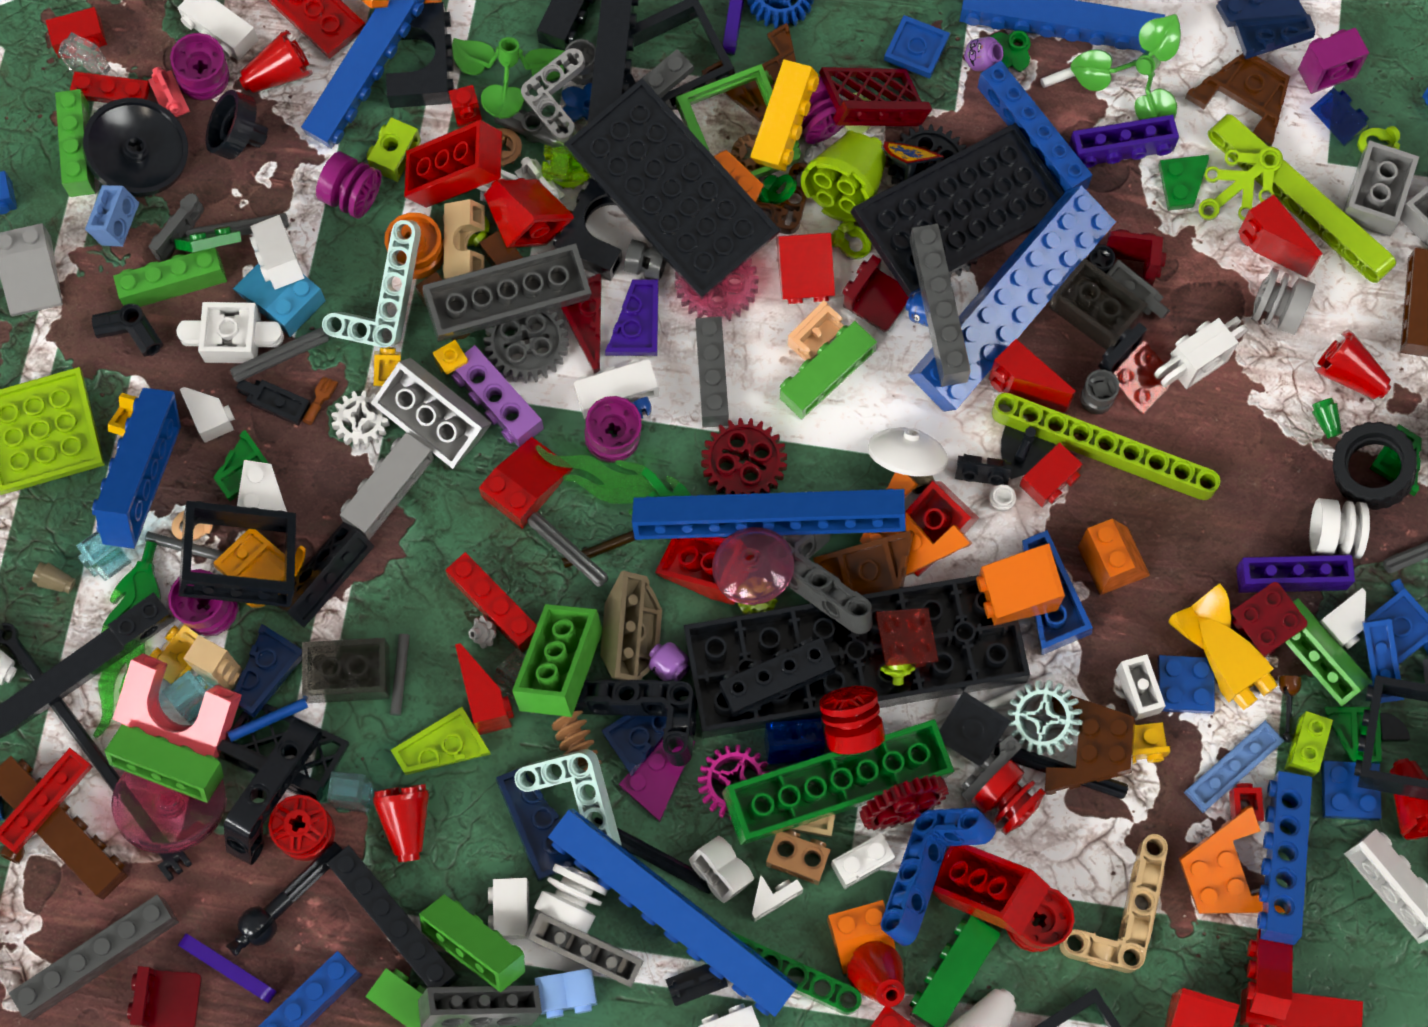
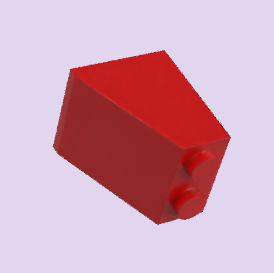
(526, 212)
(805, 267)
(1199, 1010)

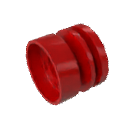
(852, 720)
(1008, 797)
(305, 842)
(1055, 924)

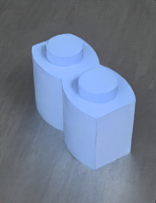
(567, 992)

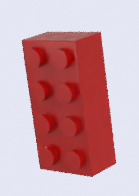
(453, 164)
(989, 887)

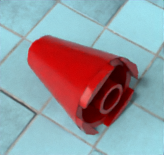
(275, 65)
(1354, 367)
(1411, 811)
(877, 973)

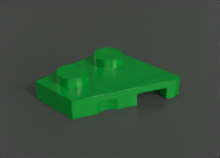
(1182, 180)
(203, 241)
(1388, 462)
(229, 475)
(1348, 727)

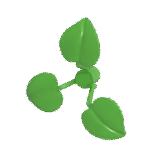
(1161, 41)
(499, 100)

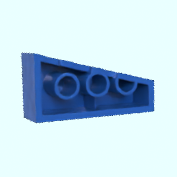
(1070, 620)

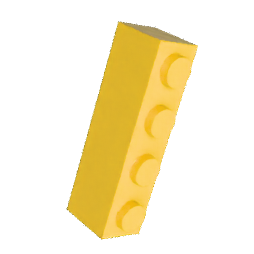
(785, 115)

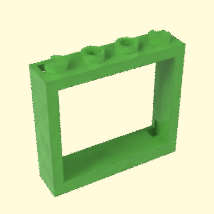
(764, 82)

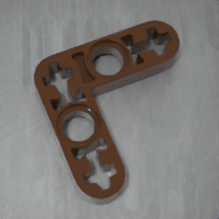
(780, 213)

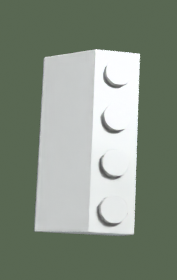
(1393, 881)

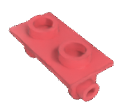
(168, 92)

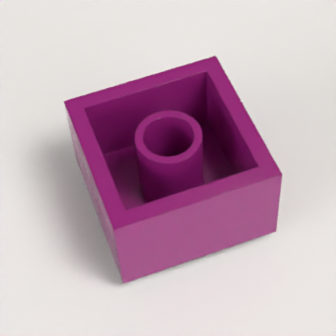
(1333, 60)

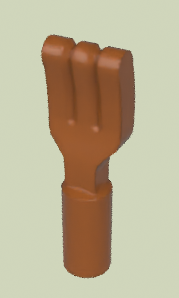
(323, 392)

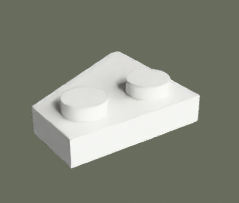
(259, 487)

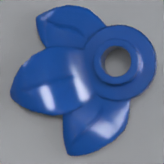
(577, 101)

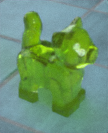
(562, 166)

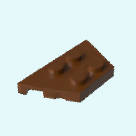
(871, 565)

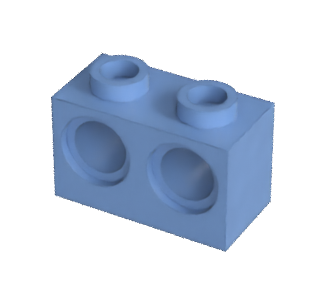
(112, 215)

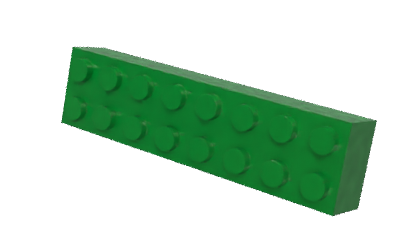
(833, 782)

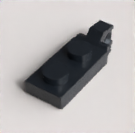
(274, 400)

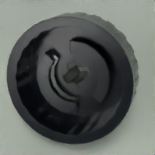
(234, 125)

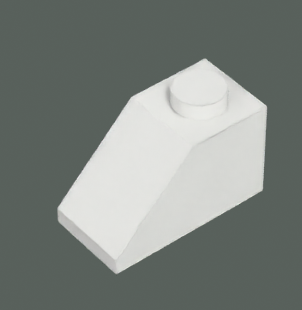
(208, 414)
(1346, 620)

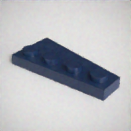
(534, 823)

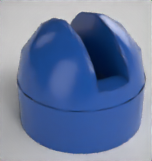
(643, 404)

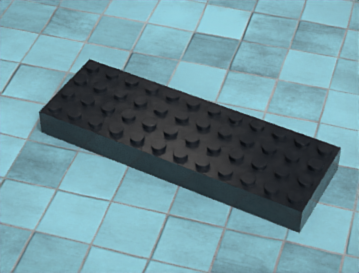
(968, 647)

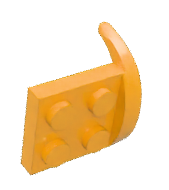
(256, 558)

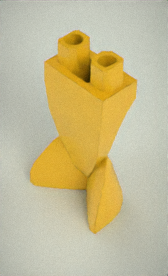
(1231, 657)

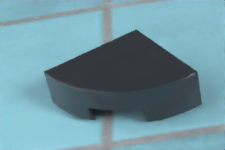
(1392, 729)

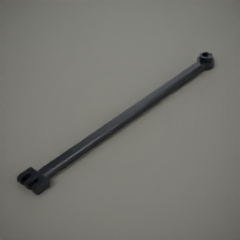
(82, 738)

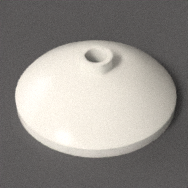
(907, 452)

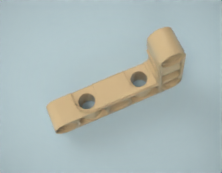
(1135, 923)

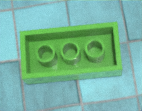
(557, 660)

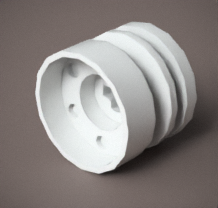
(1334, 527)
(571, 898)

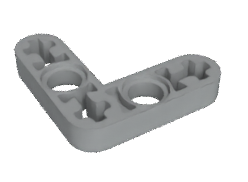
(544, 96)

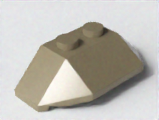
(630, 627)

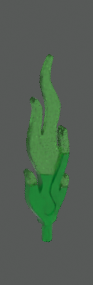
(617, 487)
(134, 587)

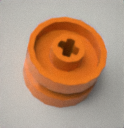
(430, 249)

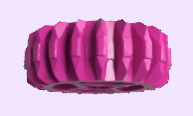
(724, 776)

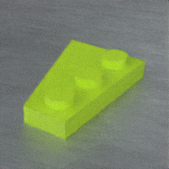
(441, 744)

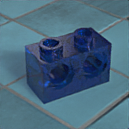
(793, 740)

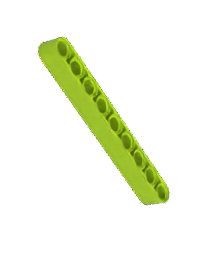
(1308, 203)
(1118, 444)

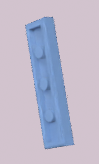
(1234, 766)

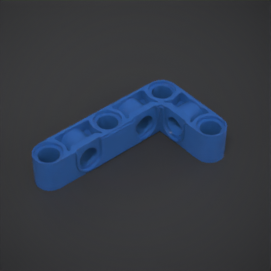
(922, 862)

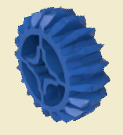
(779, 11)

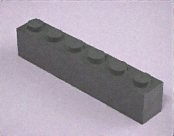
(939, 305)
(93, 957)

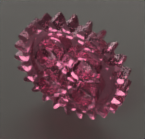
(734, 295)

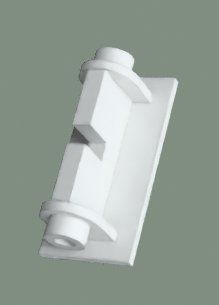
(533, 170)

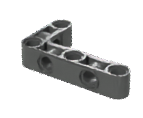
(824, 588)

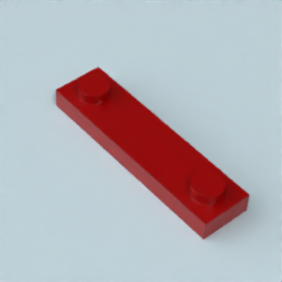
(43, 800)

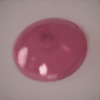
(756, 579)

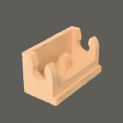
(814, 331)

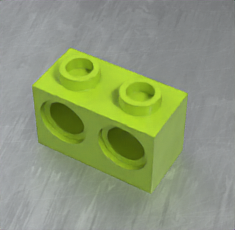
(1308, 744)

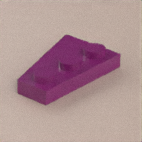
(654, 782)

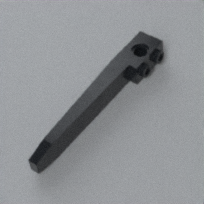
(111, 645)

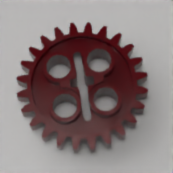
(754, 440)
(903, 802)

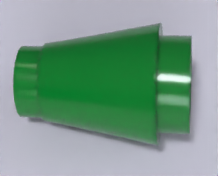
(1328, 417)

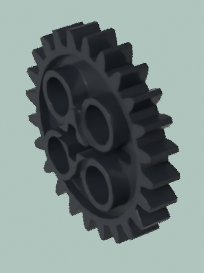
(928, 138)

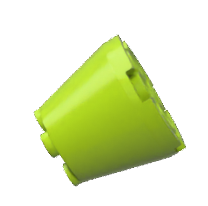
(845, 175)

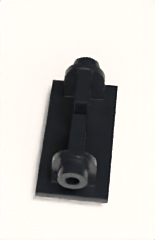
(973, 470)
(694, 984)

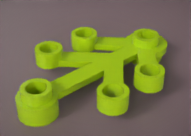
(1243, 180)

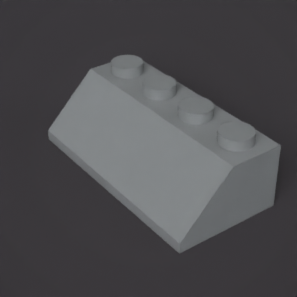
(431, 412)

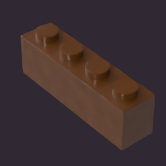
(1415, 313)

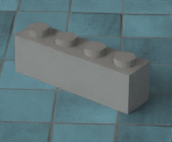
(387, 485)

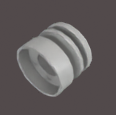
(1283, 301)

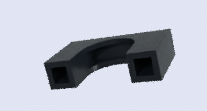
(432, 82)
(594, 253)

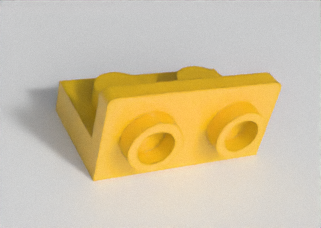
(173, 651)
(1150, 743)

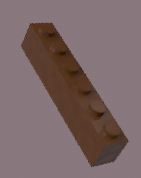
(64, 833)

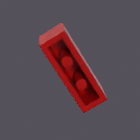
(1270, 977)

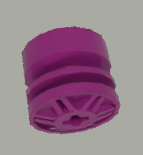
(196, 54)
(819, 122)
(348, 184)
(613, 415)
(195, 614)

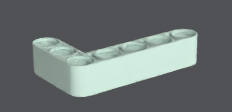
(387, 294)
(579, 779)

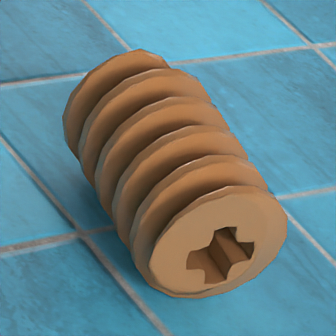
(572, 736)

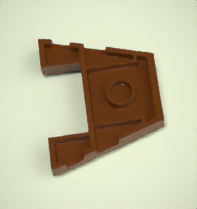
(1251, 84)
(748, 95)
(1102, 747)

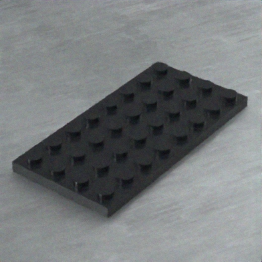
(671, 188)
(974, 196)

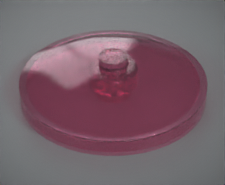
(162, 818)

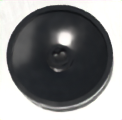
(135, 146)

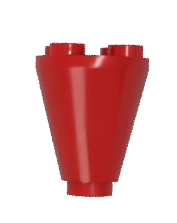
(403, 819)

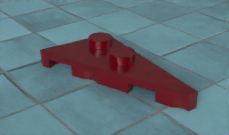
(585, 322)

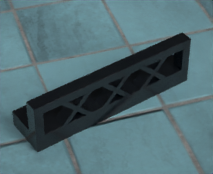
(326, 574)

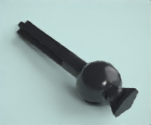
(258, 924)

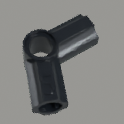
(117, 323)

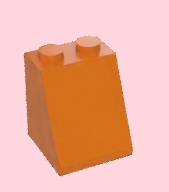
(1111, 556)
(1021, 586)

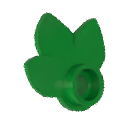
(1014, 55)

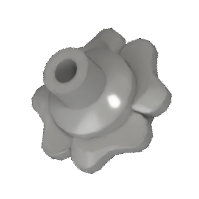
(813, 151)
(483, 632)

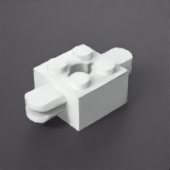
(228, 322)
(1202, 352)

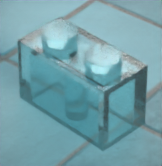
(101, 558)
(187, 695)
(350, 792)

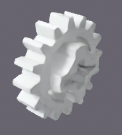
(351, 412)

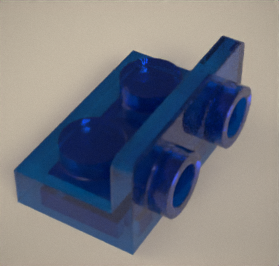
(1339, 116)

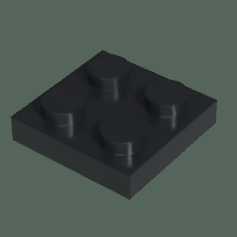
(1129, 341)
(973, 729)

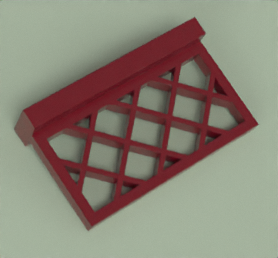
(877, 111)

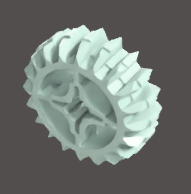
(1042, 730)

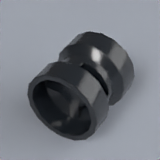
(1103, 256)

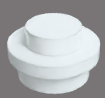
(1002, 497)

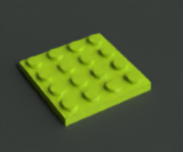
(46, 431)

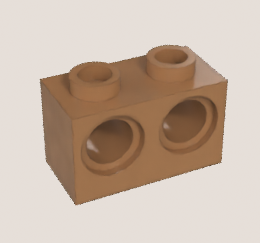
(795, 864)

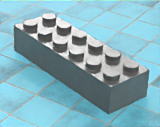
(506, 292)

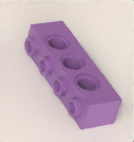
(519, 430)

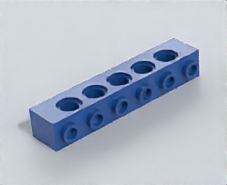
(1017, 107)
(1297, 791)

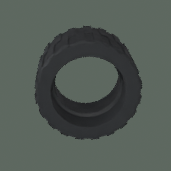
(1371, 434)

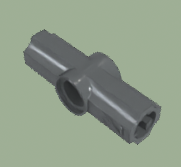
(523, 120)

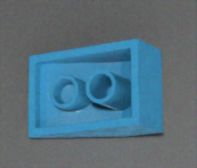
(286, 305)

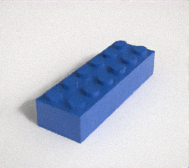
(137, 468)

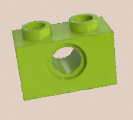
(393, 162)

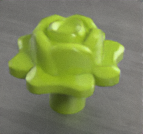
(898, 672)

